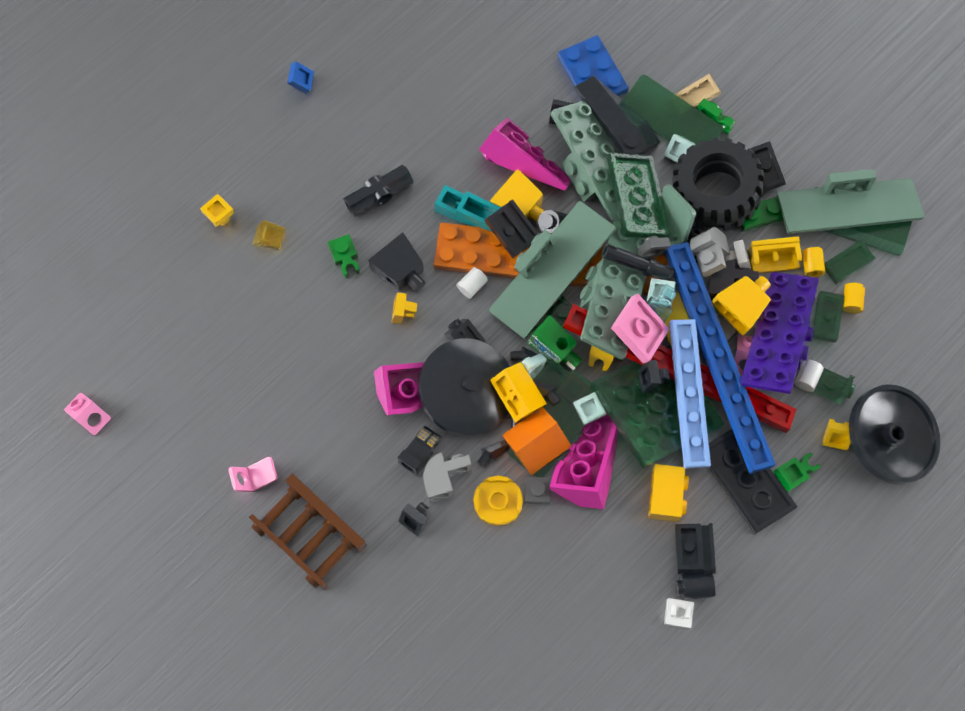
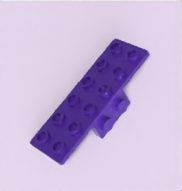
(781, 334)

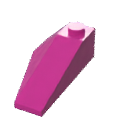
(511, 149)
(588, 467)

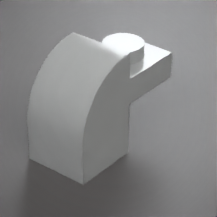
(710, 250)
(437, 475)

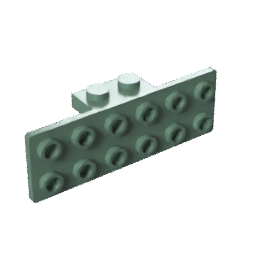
(588, 161)
(848, 202)
(551, 268)
(606, 295)

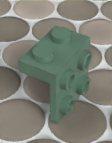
(679, 215)

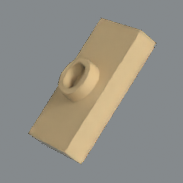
(699, 90)

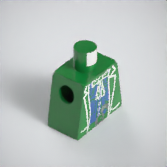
(551, 336)

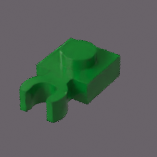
(714, 112)
(344, 253)
(795, 472)

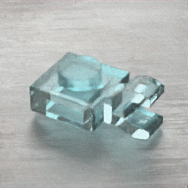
(660, 305)

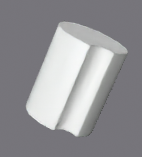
(472, 282)
(809, 375)

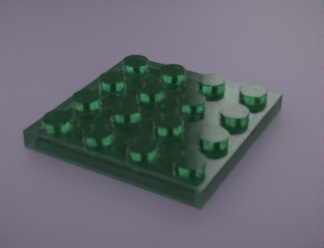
(646, 419)

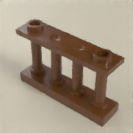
(313, 508)

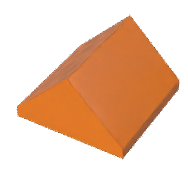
(537, 440)

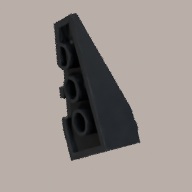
(623, 126)

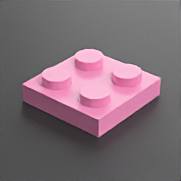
(640, 328)

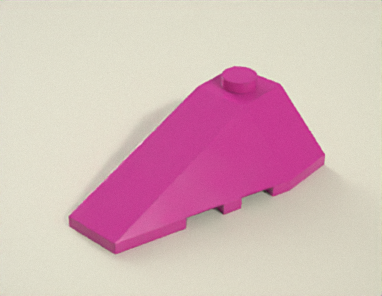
(398, 388)

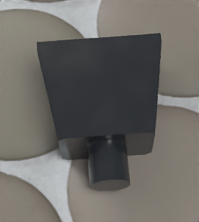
(398, 264)

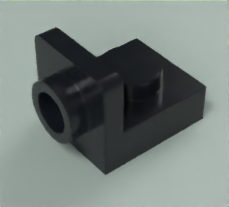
(463, 329)

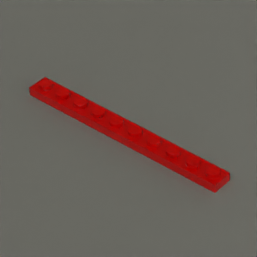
(766, 408)

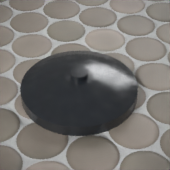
(458, 387)
(894, 434)

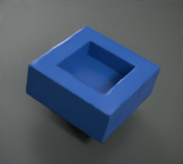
(300, 77)

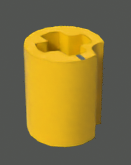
(813, 262)
(853, 298)

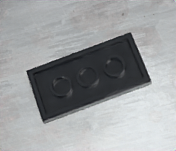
(755, 495)

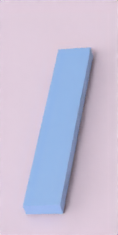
(689, 394)

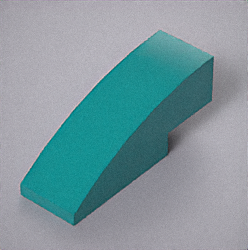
(464, 207)

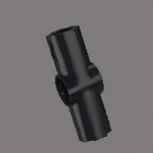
(378, 190)

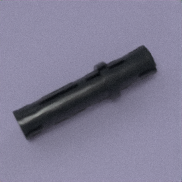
(647, 266)

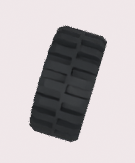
(724, 158)

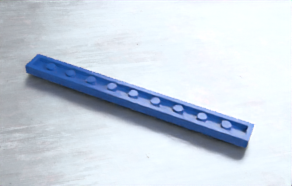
(720, 359)

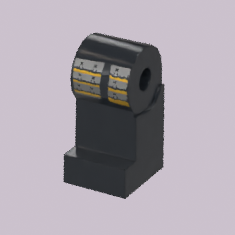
(419, 450)

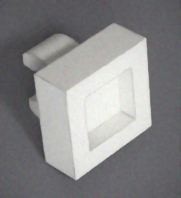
(740, 255)
(679, 613)

